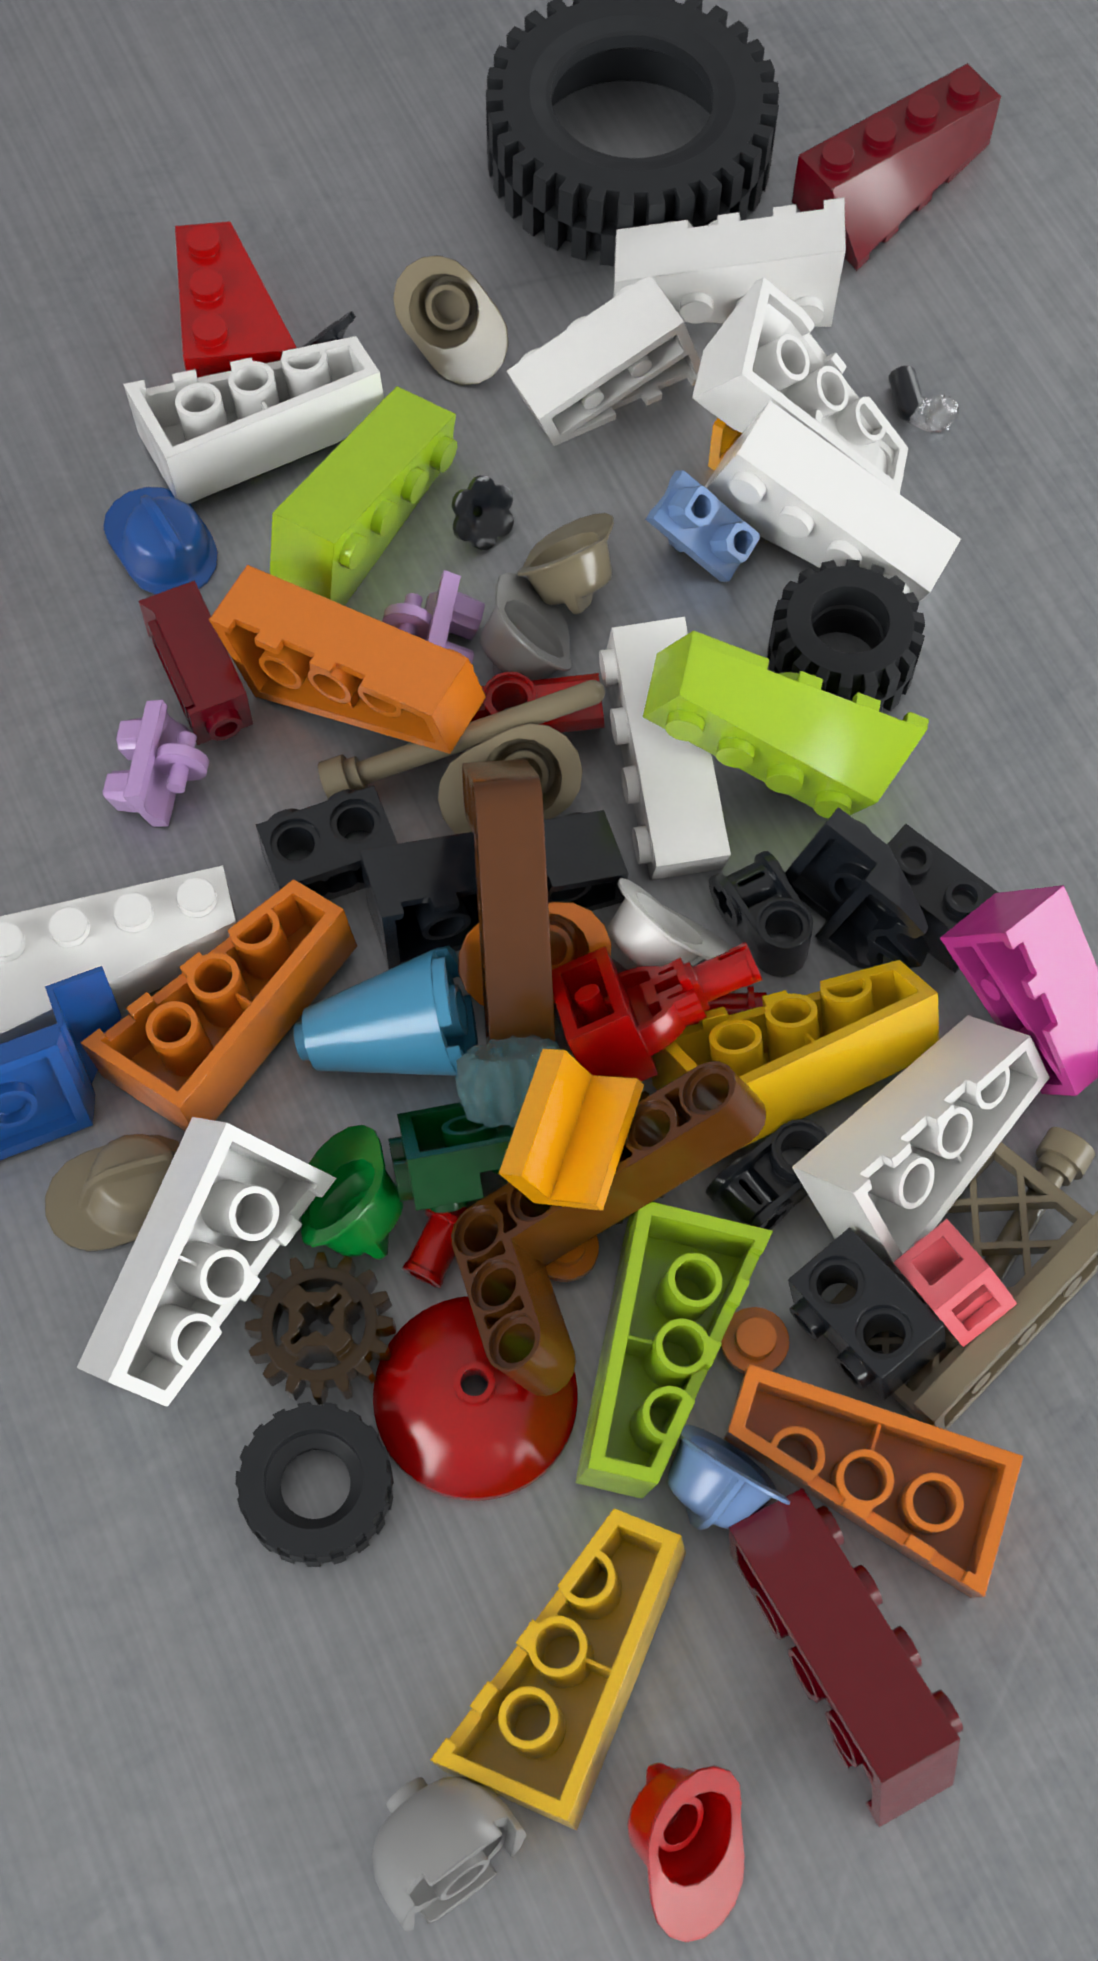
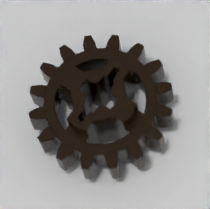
(302, 1347)

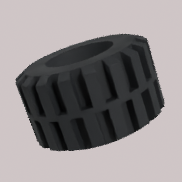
(856, 604)

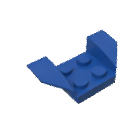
(48, 1072)

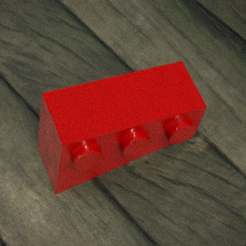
(224, 302)

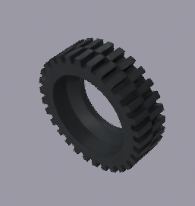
(592, 194)

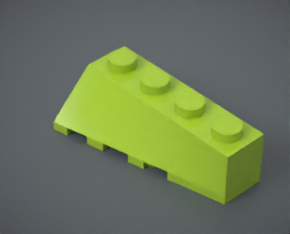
(779, 724)

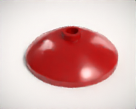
(460, 1441)

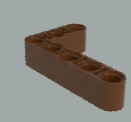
(512, 894)
(510, 1239)

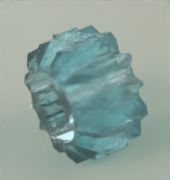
(497, 1077)

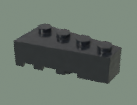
(427, 888)

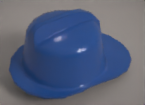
(160, 540)

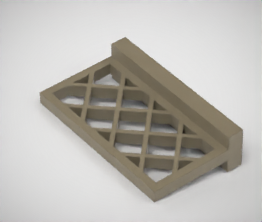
(1039, 1294)

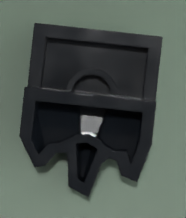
(861, 894)

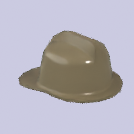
(451, 319)
(571, 562)
(544, 749)
(108, 1191)

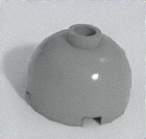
(440, 1846)

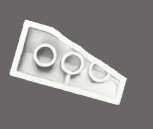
(771, 356)

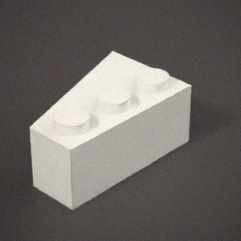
(606, 361)

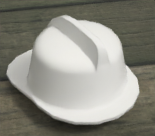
(655, 935)

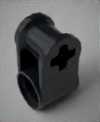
(762, 903)
(761, 1184)

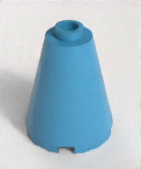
(393, 1022)

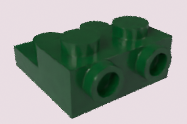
(442, 1156)

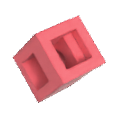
(955, 1282)

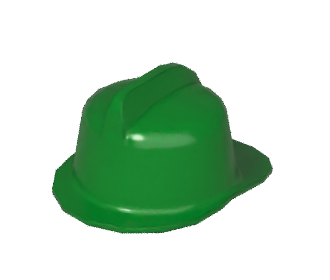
(360, 1203)

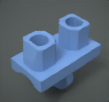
(703, 527)

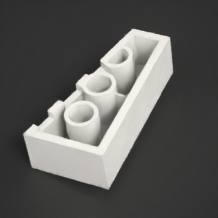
(715, 265)
(253, 418)
(827, 505)
(664, 777)
(131, 932)
(923, 1137)
(198, 1255)

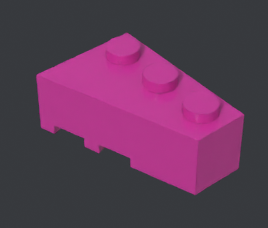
(1035, 978)

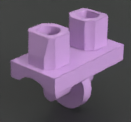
(443, 613)
(160, 766)

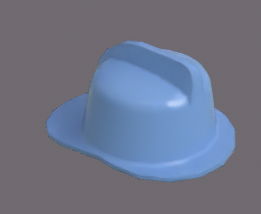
(717, 1480)

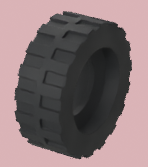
(272, 1450)

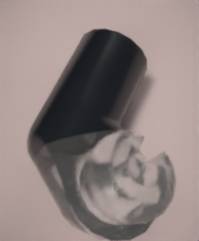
(929, 415)

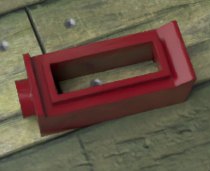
(196, 663)

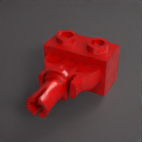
(628, 1016)

